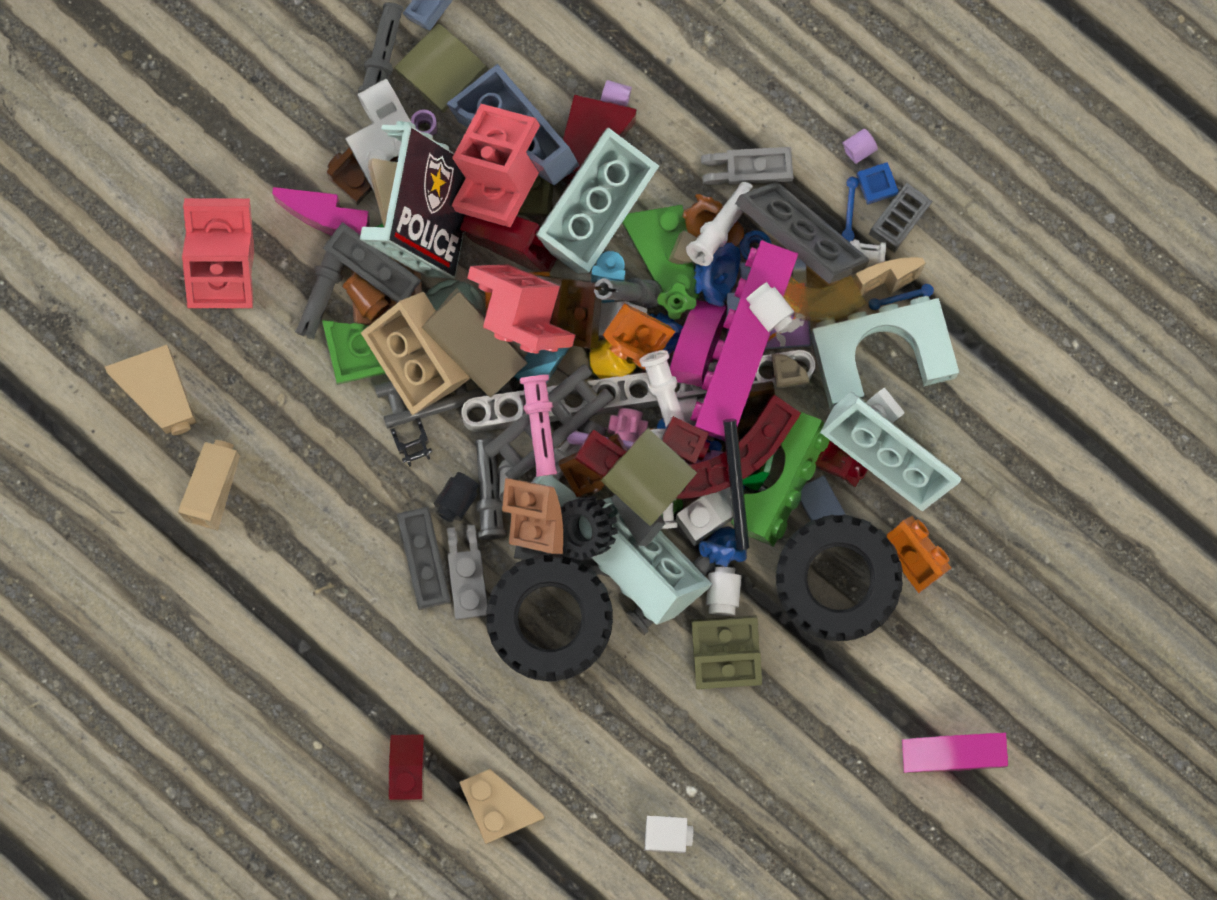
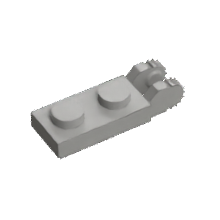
(750, 166)
(467, 577)

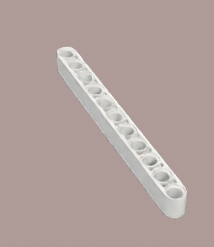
(618, 385)

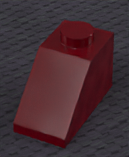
(406, 768)

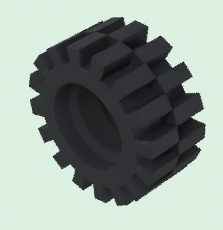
(600, 524)

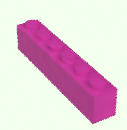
(744, 344)

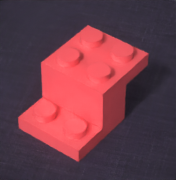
(495, 165)
(218, 252)
(520, 308)

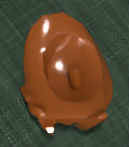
(704, 212)

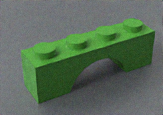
(770, 509)

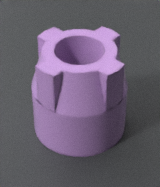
(616, 93)
(425, 116)
(860, 146)

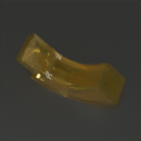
(824, 303)

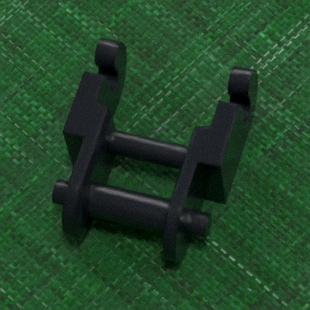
(402, 447)

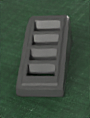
(883, 235)

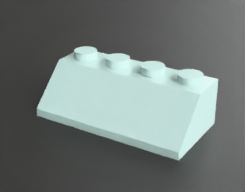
(596, 202)
(888, 452)
(653, 576)

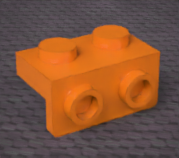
(636, 334)
(919, 557)

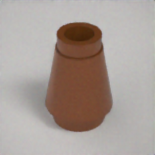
(366, 298)

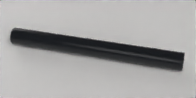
(736, 484)

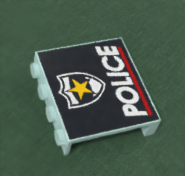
(420, 219)

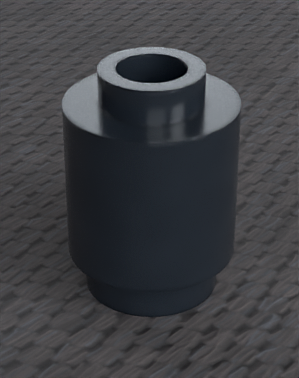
(456, 497)

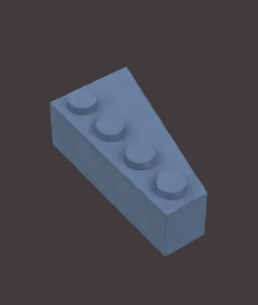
(494, 88)

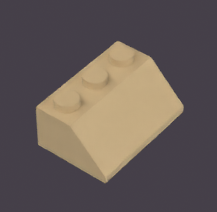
(411, 356)

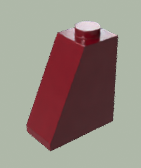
(588, 122)
(514, 242)

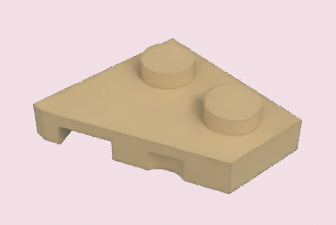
(497, 806)

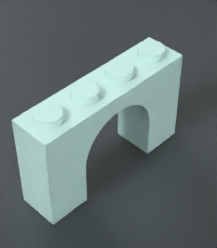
(919, 324)

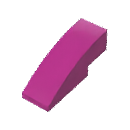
(320, 210)
(697, 343)
(955, 753)

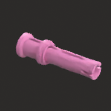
(538, 409)

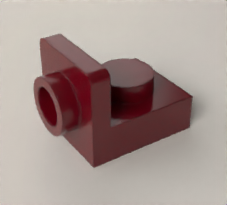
(686, 440)
(840, 464)

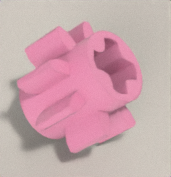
(627, 424)

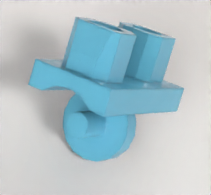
(609, 266)

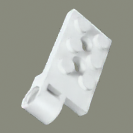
(372, 142)

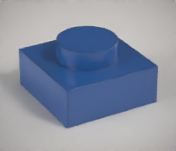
(877, 183)

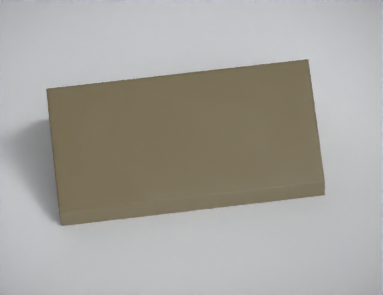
(460, 333)

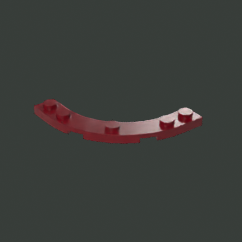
(712, 475)

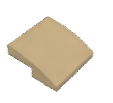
(892, 273)

